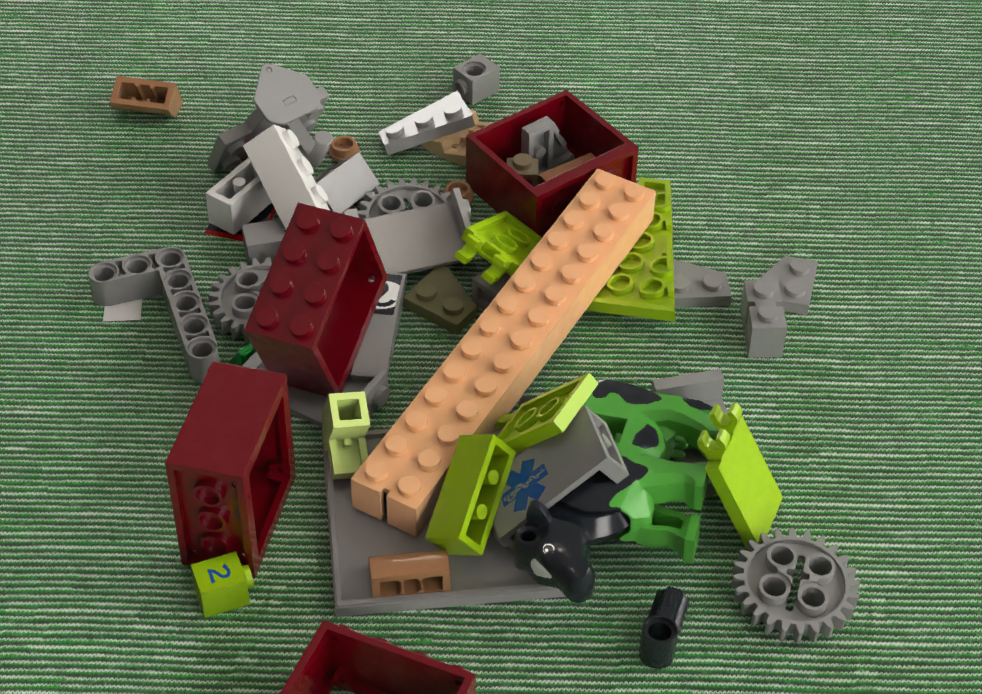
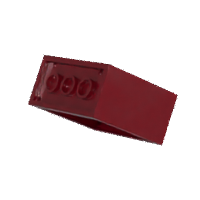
(543, 204)
(317, 300)
(232, 465)
(371, 666)

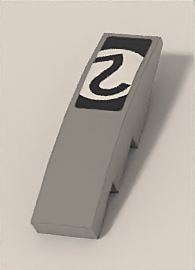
(380, 337)

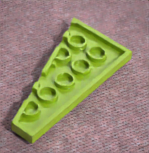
(645, 277)

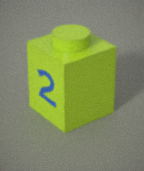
(221, 584)

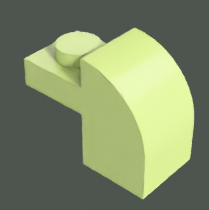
(344, 432)

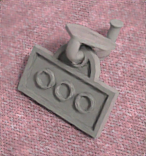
(281, 100)

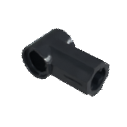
(663, 628)

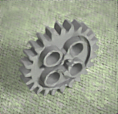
(393, 198)
(236, 296)
(830, 592)

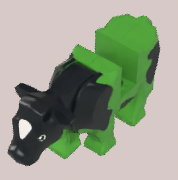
(601, 512)

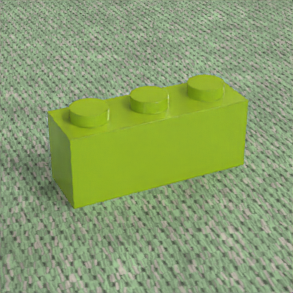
(470, 494)

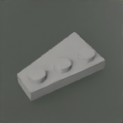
(430, 123)

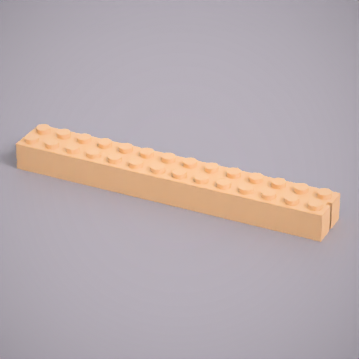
(503, 349)

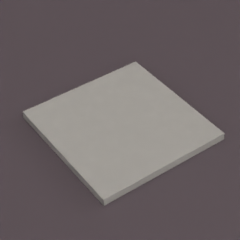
(359, 536)

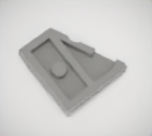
(544, 142)
(795, 282)
(700, 286)

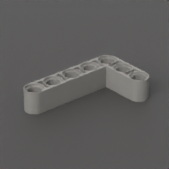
(165, 274)

